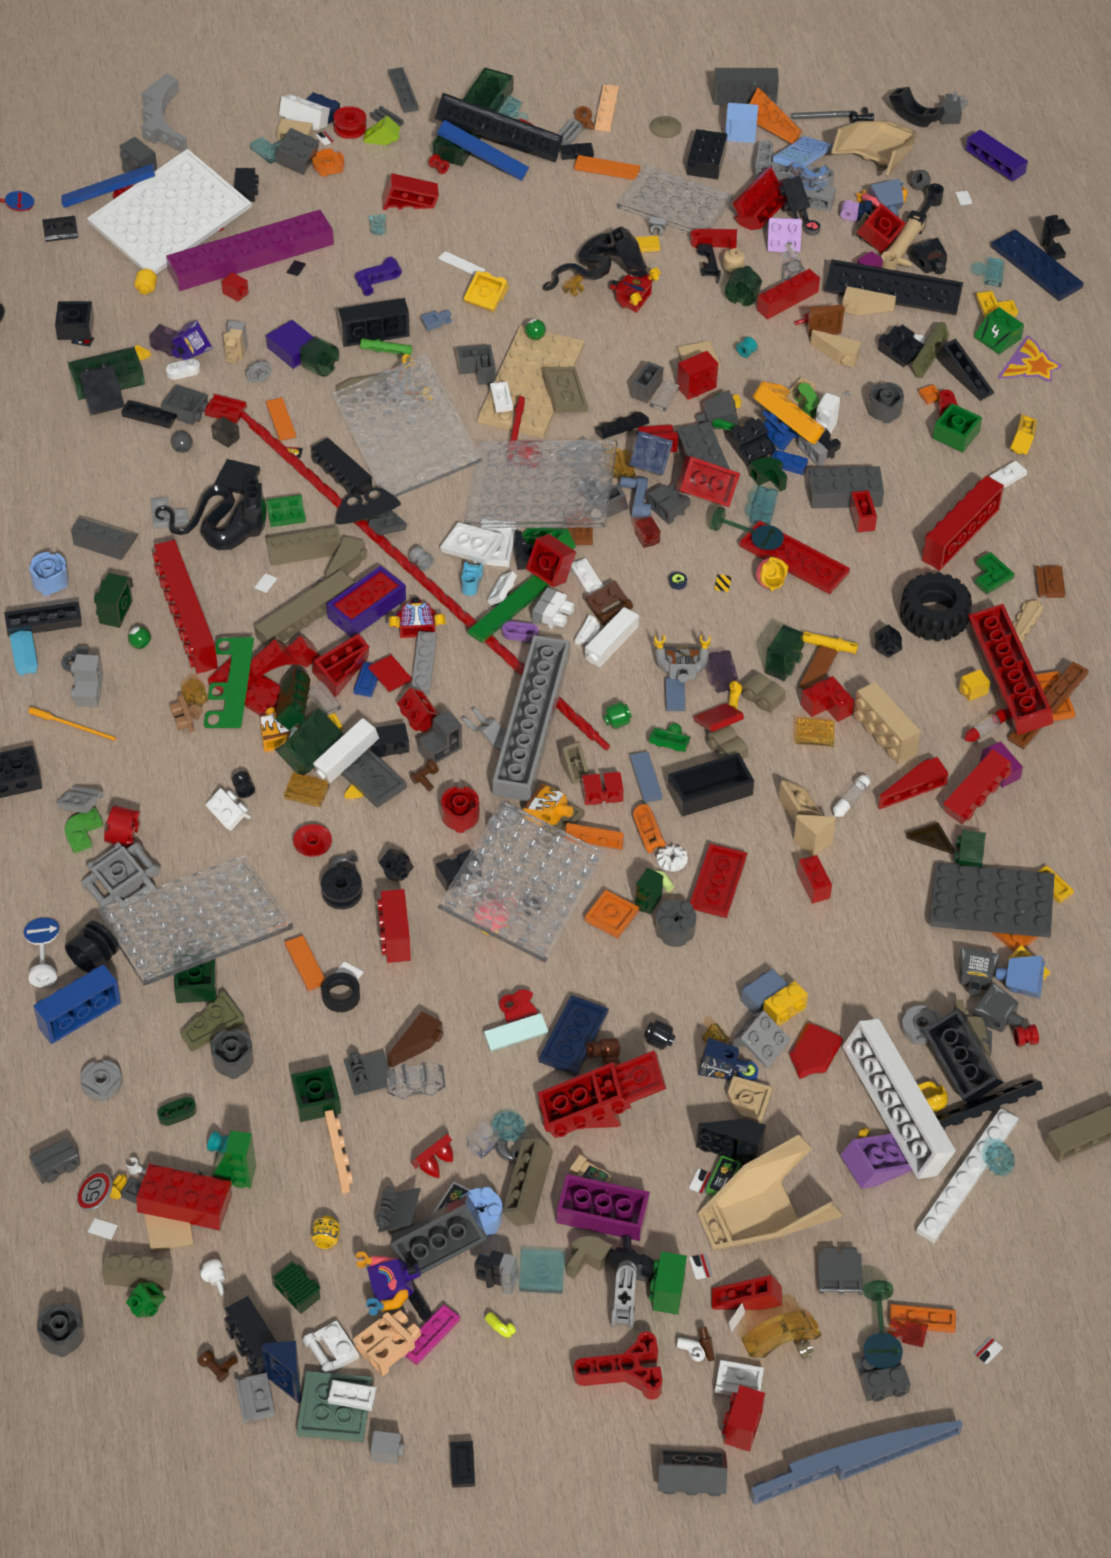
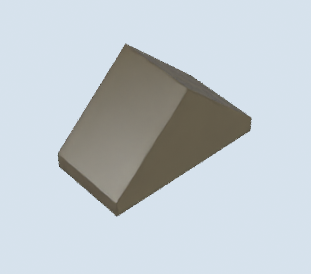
(574, 762)

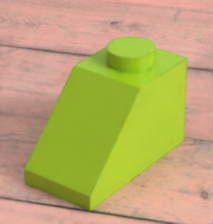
(382, 132)

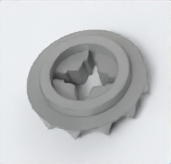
(262, 374)

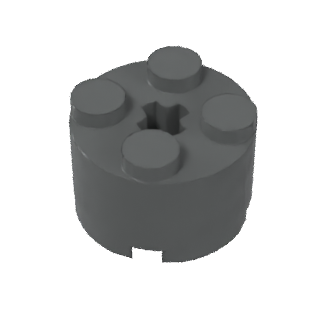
(886, 401)
(675, 922)
(232, 1053)
(60, 1329)

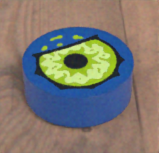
(751, 1074)

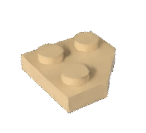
(749, 1098)

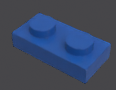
(791, 462)

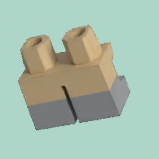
(235, 341)

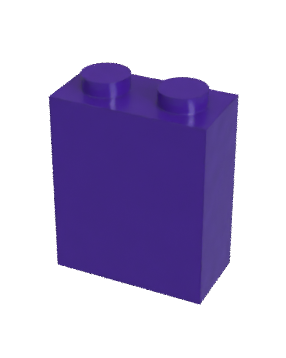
(287, 342)

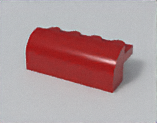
(759, 201)

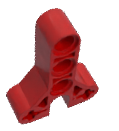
(634, 1357)

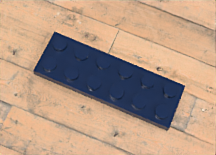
(1037, 265)

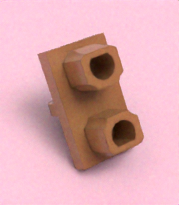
(185, 721)

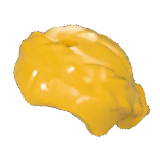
(935, 1095)

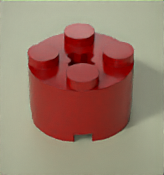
(460, 808)
(121, 826)

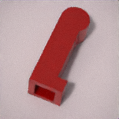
(717, 237)

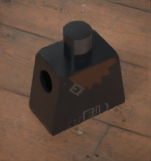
(929, 256)

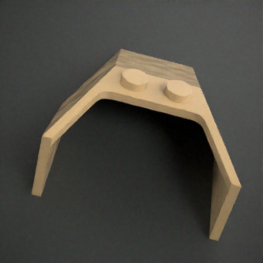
(876, 140)
(755, 1203)

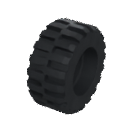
(937, 589)

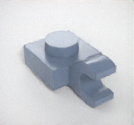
(435, 320)

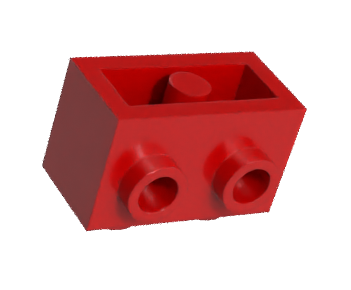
(417, 709)

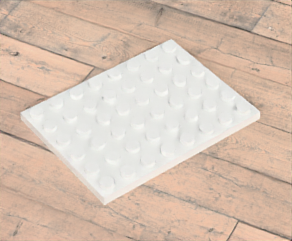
(169, 212)

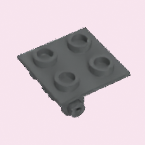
(367, 1072)
(396, 1209)

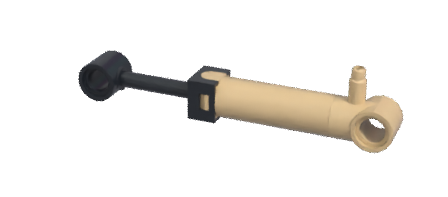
(915, 225)

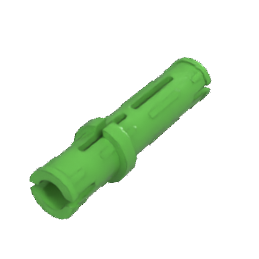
(381, 346)

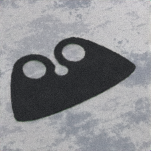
(358, 512)

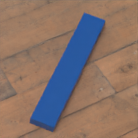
(482, 150)
(108, 185)

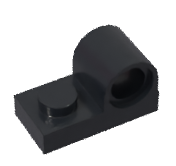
(522, 550)

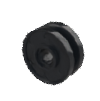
(341, 897)

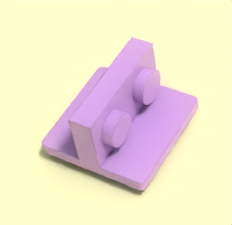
(782, 232)

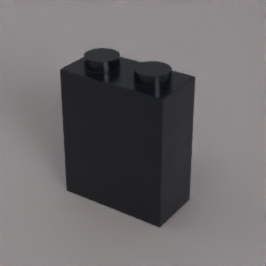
(101, 389)

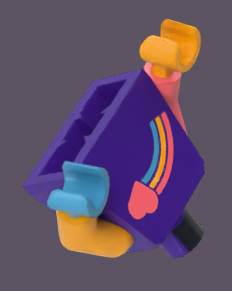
(389, 1281)

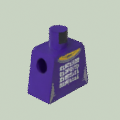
(190, 341)

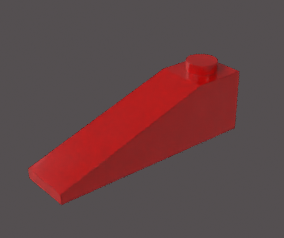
(921, 779)

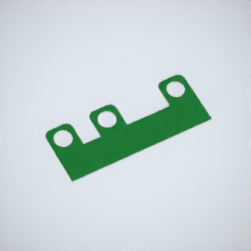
(236, 688)

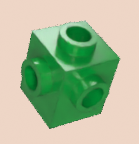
(145, 1300)

